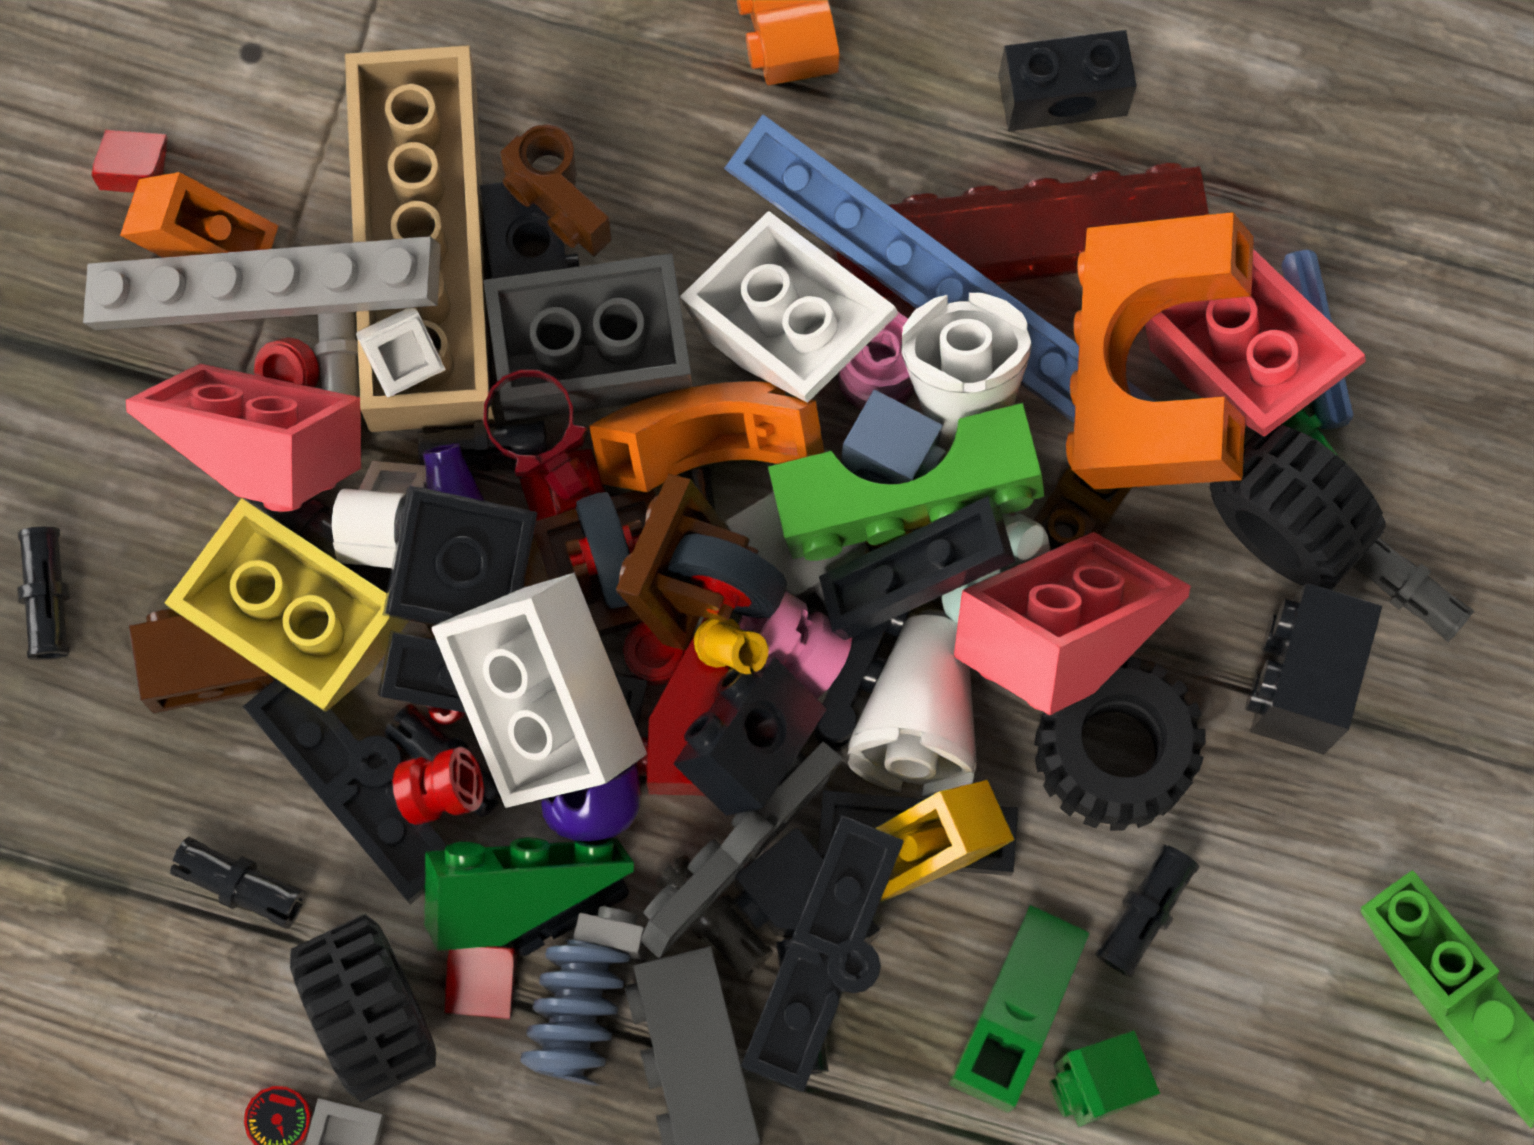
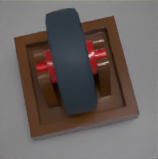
(593, 546)
(694, 568)

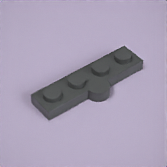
(717, 864)

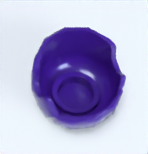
(596, 810)

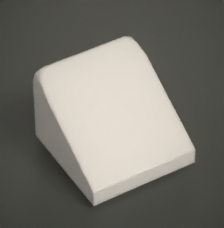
(400, 351)

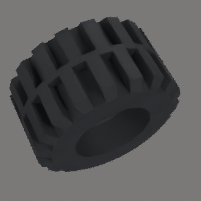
(1299, 508)
(1123, 799)
(362, 1008)

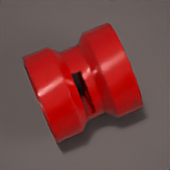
(429, 787)

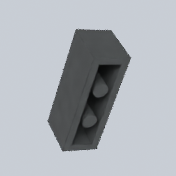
(692, 1051)

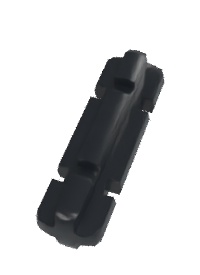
(568, 919)

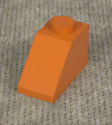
(185, 218)

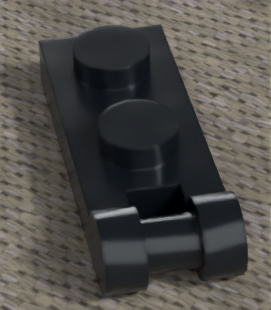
(858, 674)

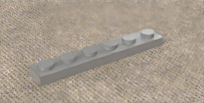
(263, 283)

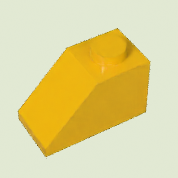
(945, 835)

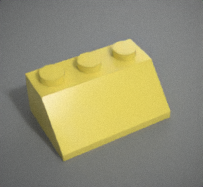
(286, 607)

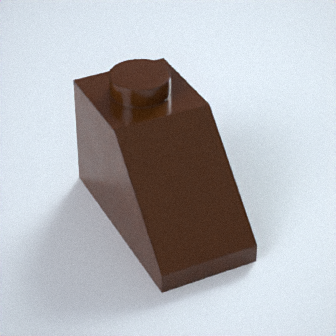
(187, 666)

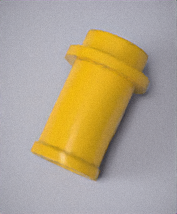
(726, 644)

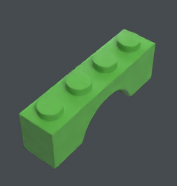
(832, 508)

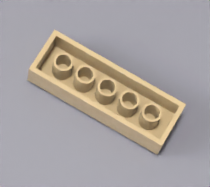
(421, 177)

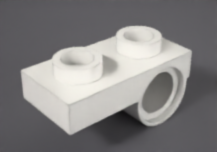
(369, 518)

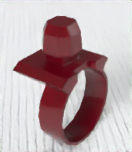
(565, 475)

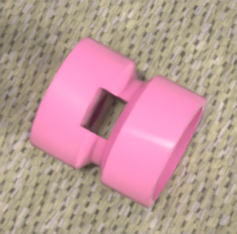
(878, 368)
(802, 643)

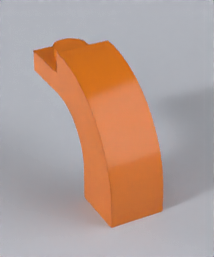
(702, 427)

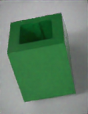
(1103, 1079)

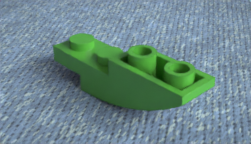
(1457, 987)

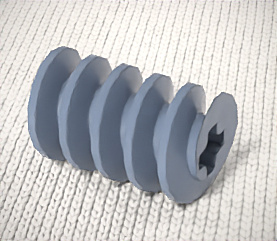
(574, 1010)

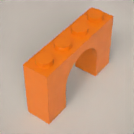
(1126, 281)

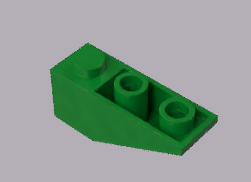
(500, 892)
(1019, 1010)

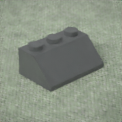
(597, 328)

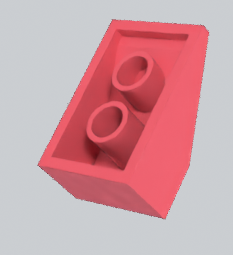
(1256, 351)
(256, 432)
(1064, 620)

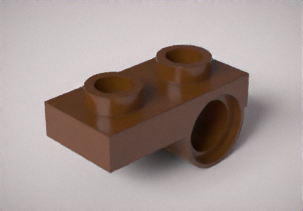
(570, 212)

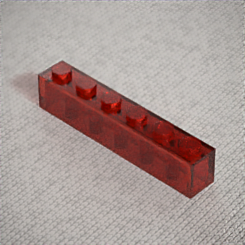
(1045, 223)

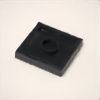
(455, 555)

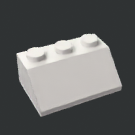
(540, 692)

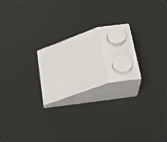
(785, 309)

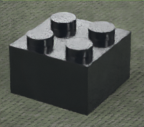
(1314, 668)

